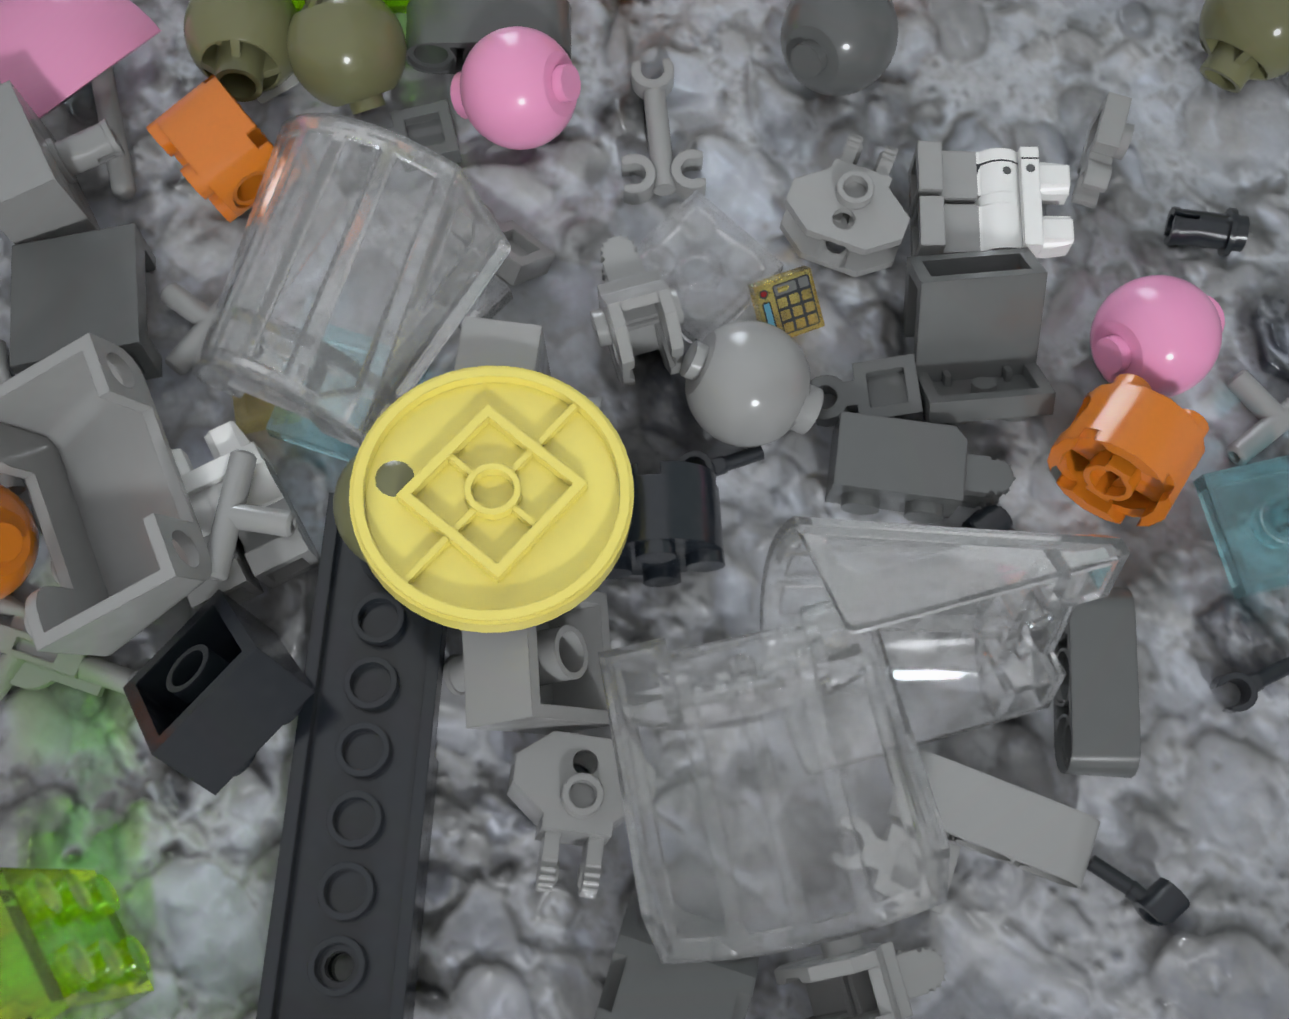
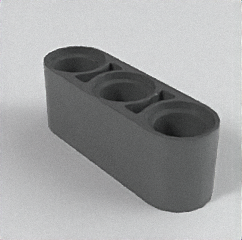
(447, 30)
(1099, 696)

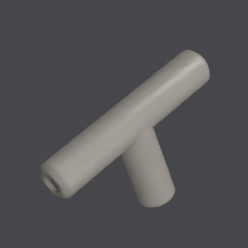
(197, 313)
(1271, 414)
(236, 515)

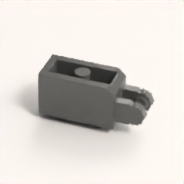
(909, 469)

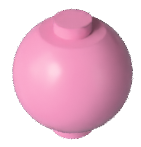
(517, 88)
(1158, 332)

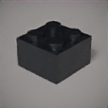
(216, 693)

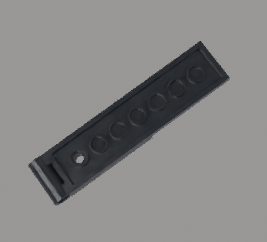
(356, 803)

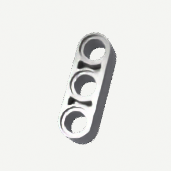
(1011, 822)

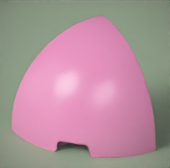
(65, 44)

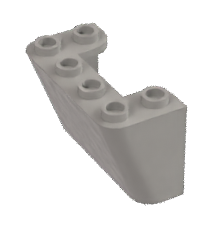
(101, 495)

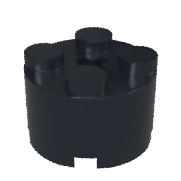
(672, 525)

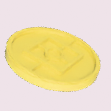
(509, 501)

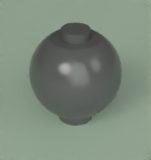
(839, 43)

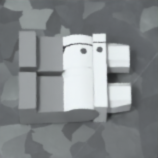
(986, 201)
(267, 556)

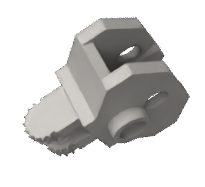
(849, 209)
(636, 311)
(568, 804)
(864, 979)

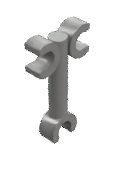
(661, 173)

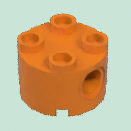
(216, 145)
(1128, 451)

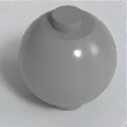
(750, 384)

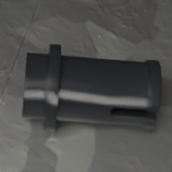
(1207, 229)

